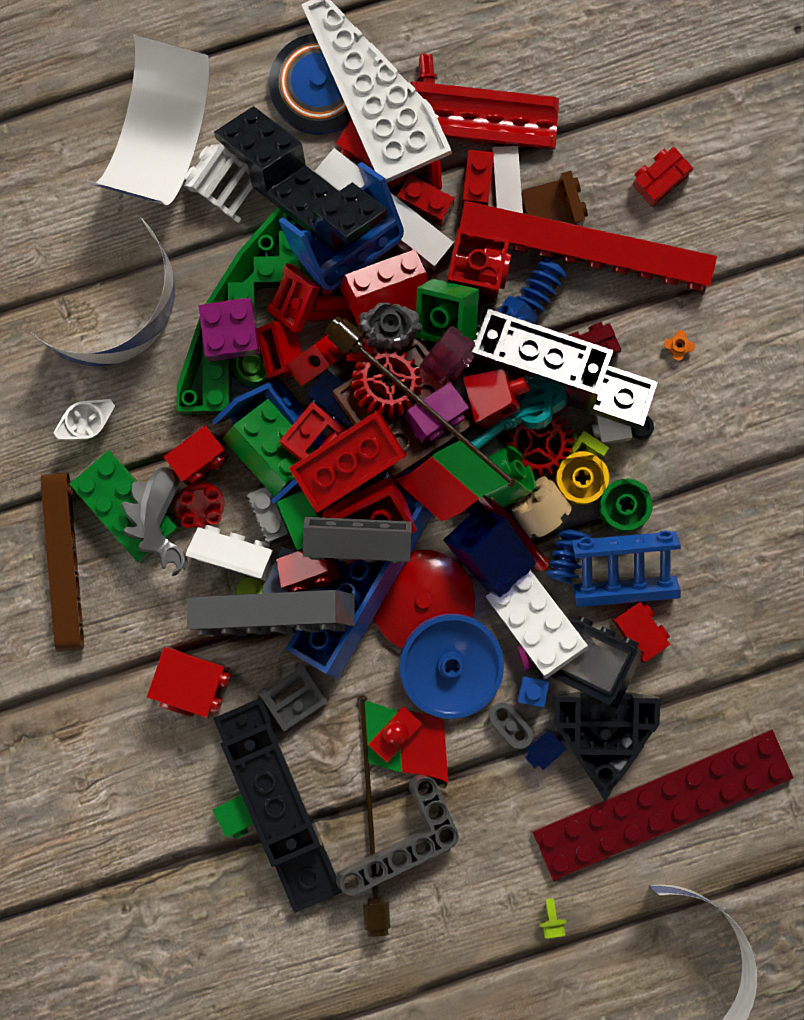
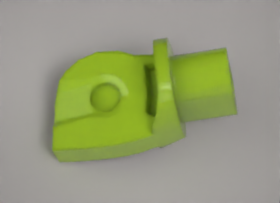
(553, 927)

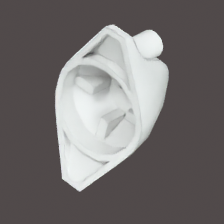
(84, 420)

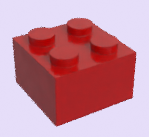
(197, 456)

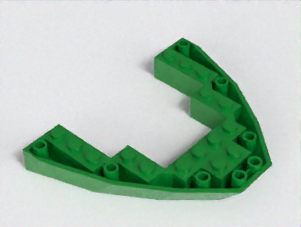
(207, 385)

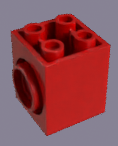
(480, 263)
(188, 683)

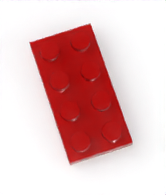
(347, 461)

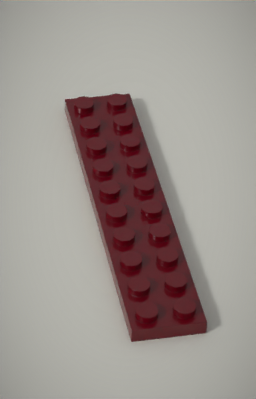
(662, 804)

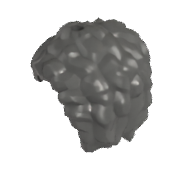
(381, 334)

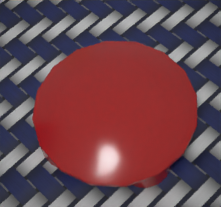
(199, 505)

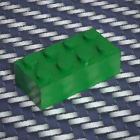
(104, 490)

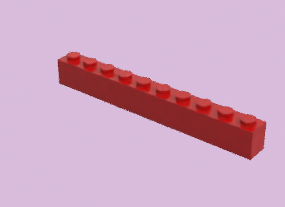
(591, 246)

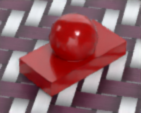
(395, 734)

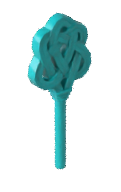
(535, 410)

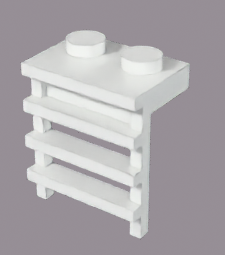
(209, 172)

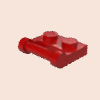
(298, 300)
(307, 429)

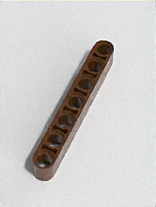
(62, 562)

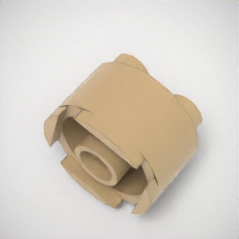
(541, 509)

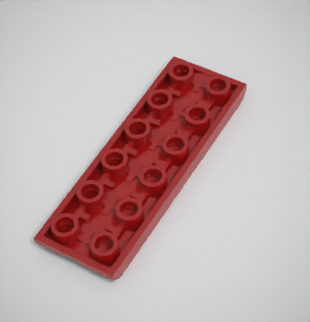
(493, 115)

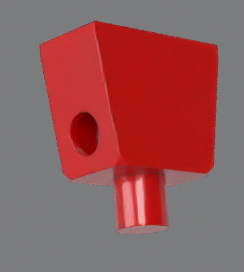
(324, 351)
(494, 396)

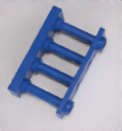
(626, 591)

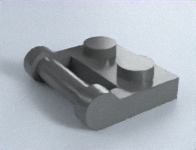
(298, 704)

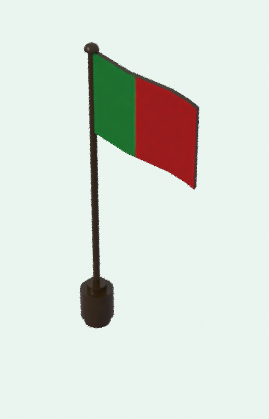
(450, 477)
(420, 755)

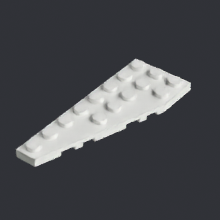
(386, 110)

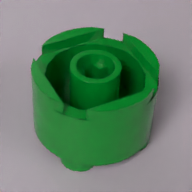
(509, 461)
(639, 501)

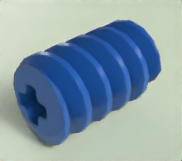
(542, 284)
(566, 560)

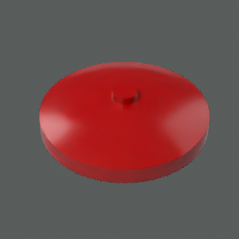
(424, 589)

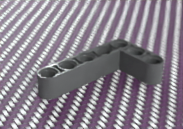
(406, 846)

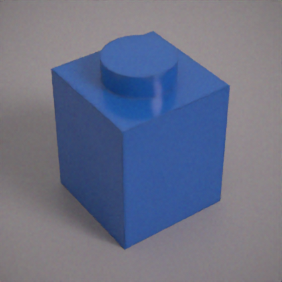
(532, 691)

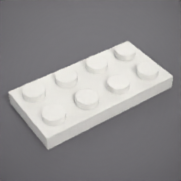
(538, 625)

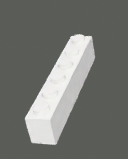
(418, 233)

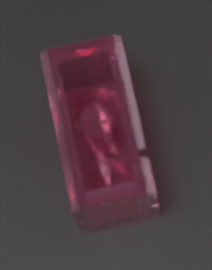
(448, 356)

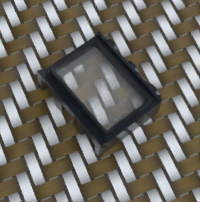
(605, 667)

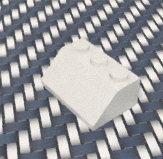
(231, 552)

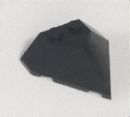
(606, 737)

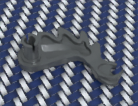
(151, 505)

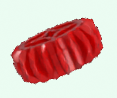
(367, 385)
(547, 451)

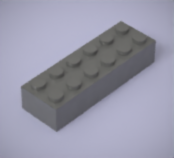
(271, 613)

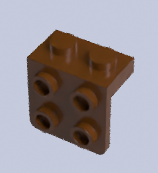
(556, 200)

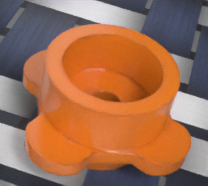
(671, 345)

